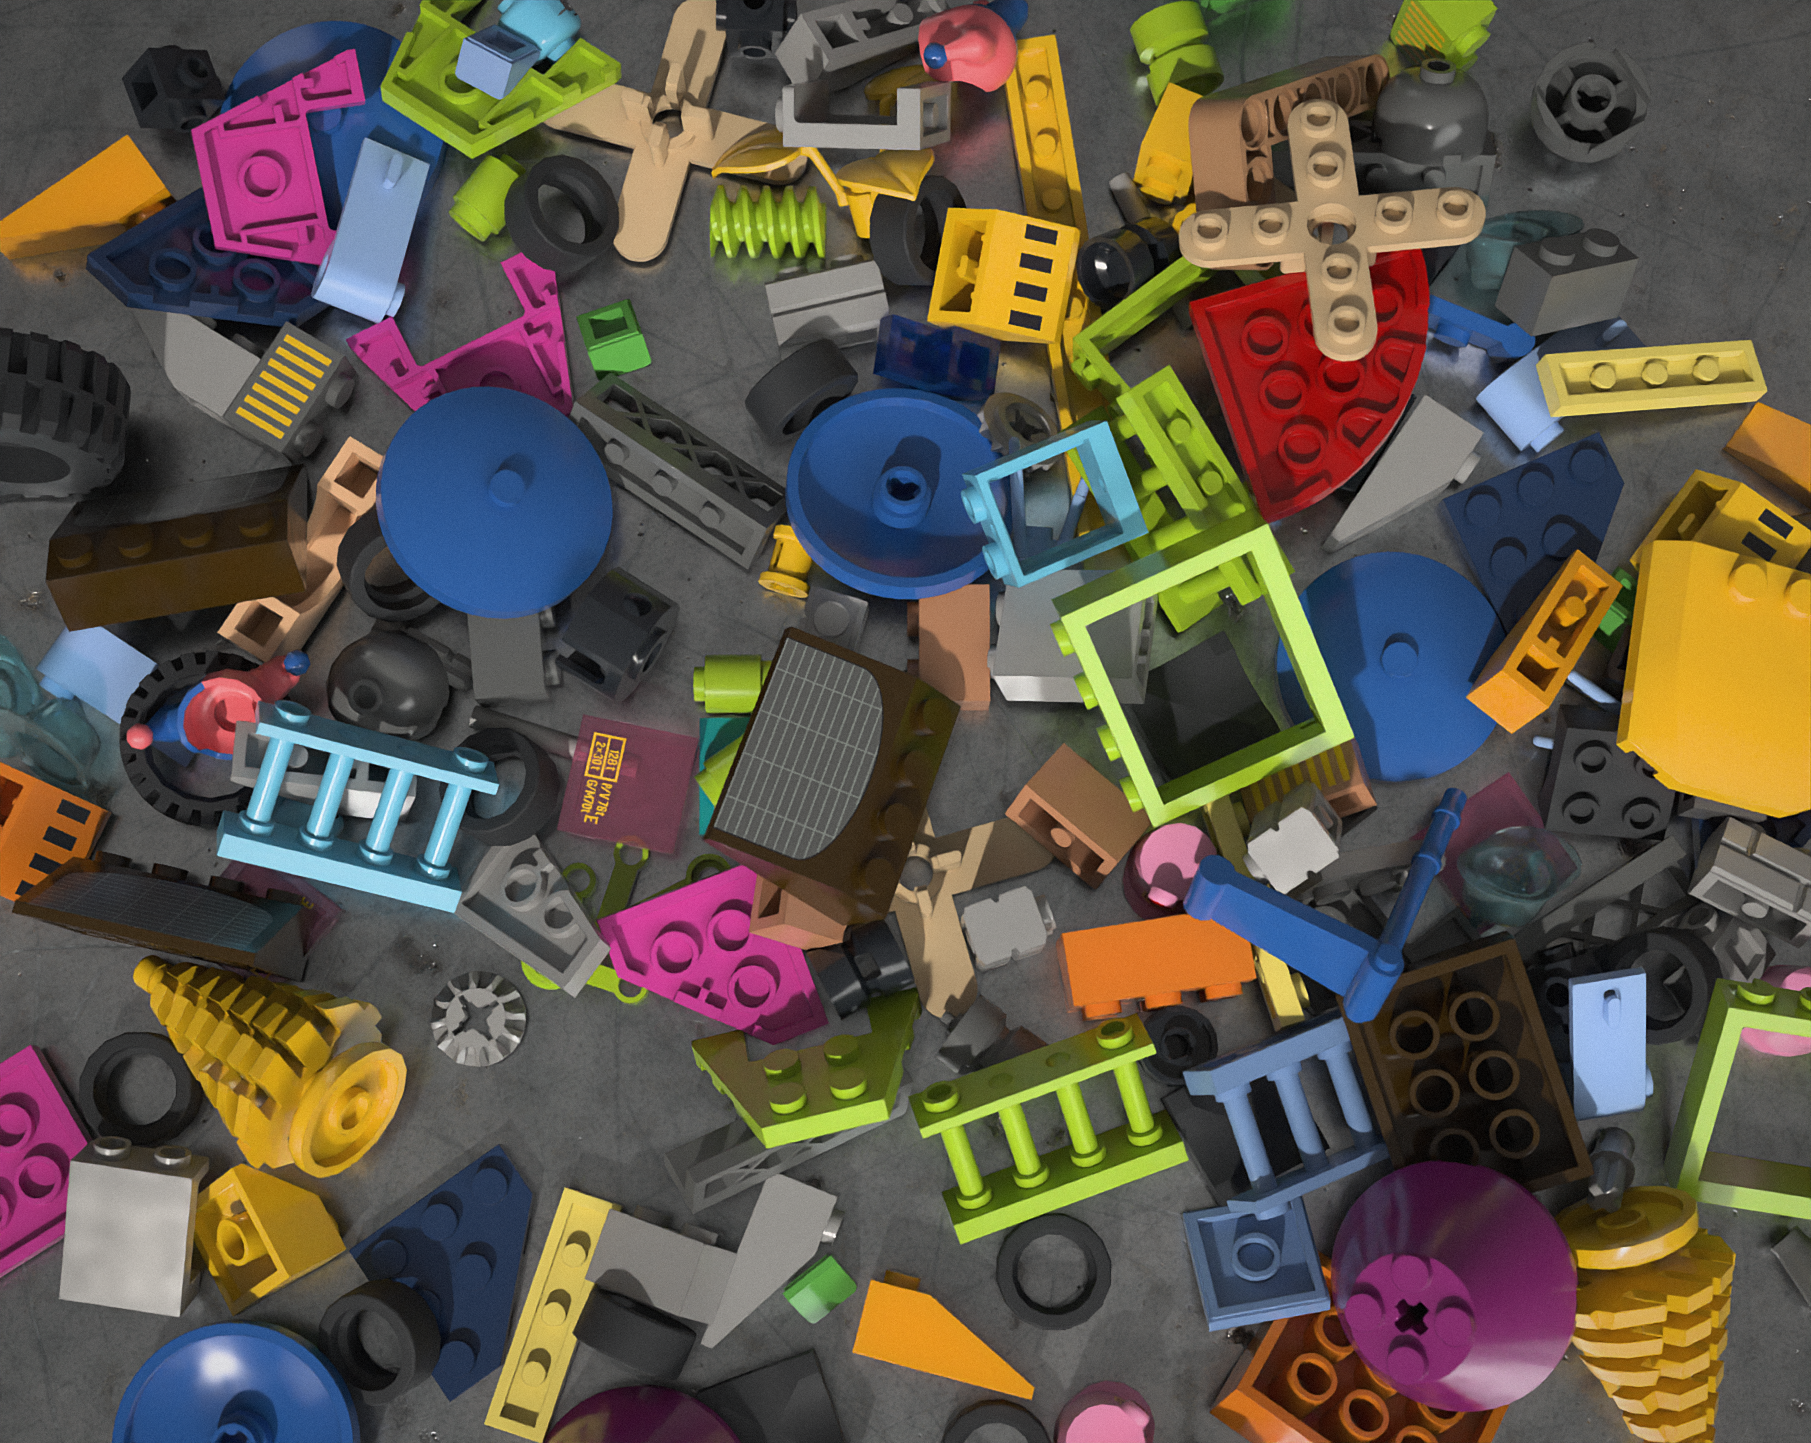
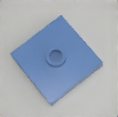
(1255, 1267)

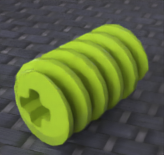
(768, 222)

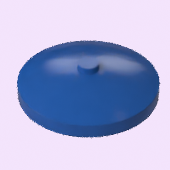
(339, 132)
(881, 493)
(494, 502)
(1402, 656)
(237, 1387)

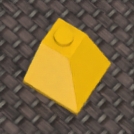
(261, 1235)

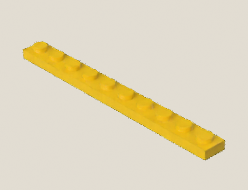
(1054, 194)

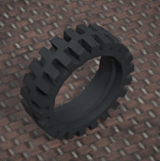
(140, 765)

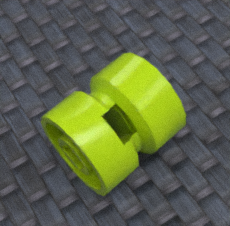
(1175, 48)

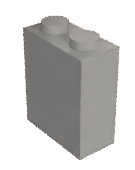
(1028, 658)

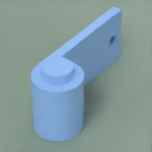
(372, 234)
(1517, 397)
(104, 675)
(1607, 1045)

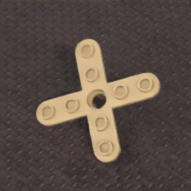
(662, 162)
(1327, 195)
(929, 915)

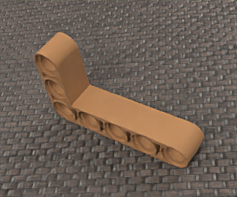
(1238, 125)

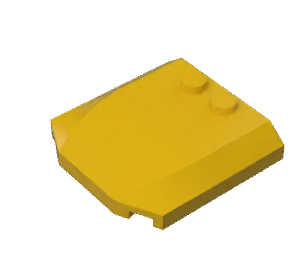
(1721, 677)

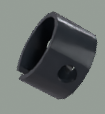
(618, 630)

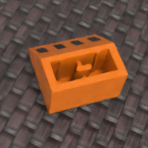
(41, 830)

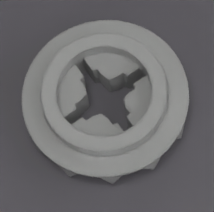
(1013, 415)
(505, 1023)

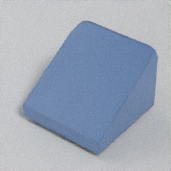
(495, 60)

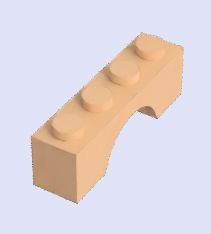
(285, 622)

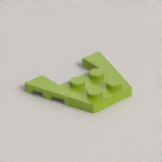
(426, 89)
(819, 1087)

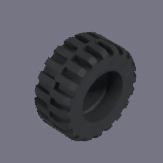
(59, 417)

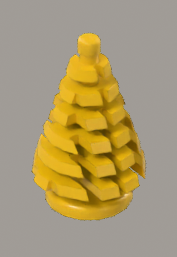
(280, 1063)
(1652, 1309)

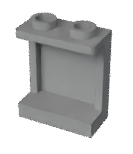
(919, 124)
(132, 1226)

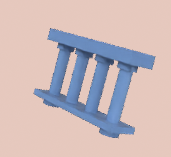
(1279, 1060)

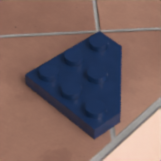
(175, 269)
(1531, 520)
(465, 1260)

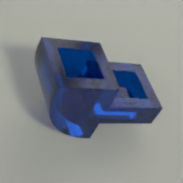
(936, 360)

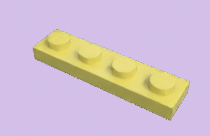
(1650, 378)
(1282, 992)
(544, 1336)

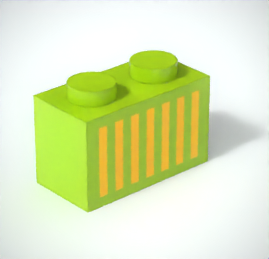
(1442, 30)

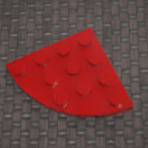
(1289, 408)

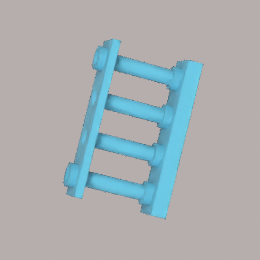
(371, 863)

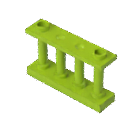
(1198, 476)
(1063, 1175)

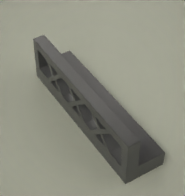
(1383, 174)
(671, 475)
(1607, 891)
(736, 1159)

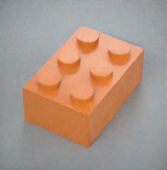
(1151, 965)

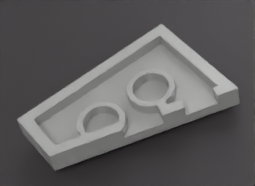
(533, 913)

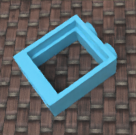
(1108, 482)

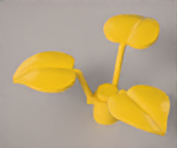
(888, 173)

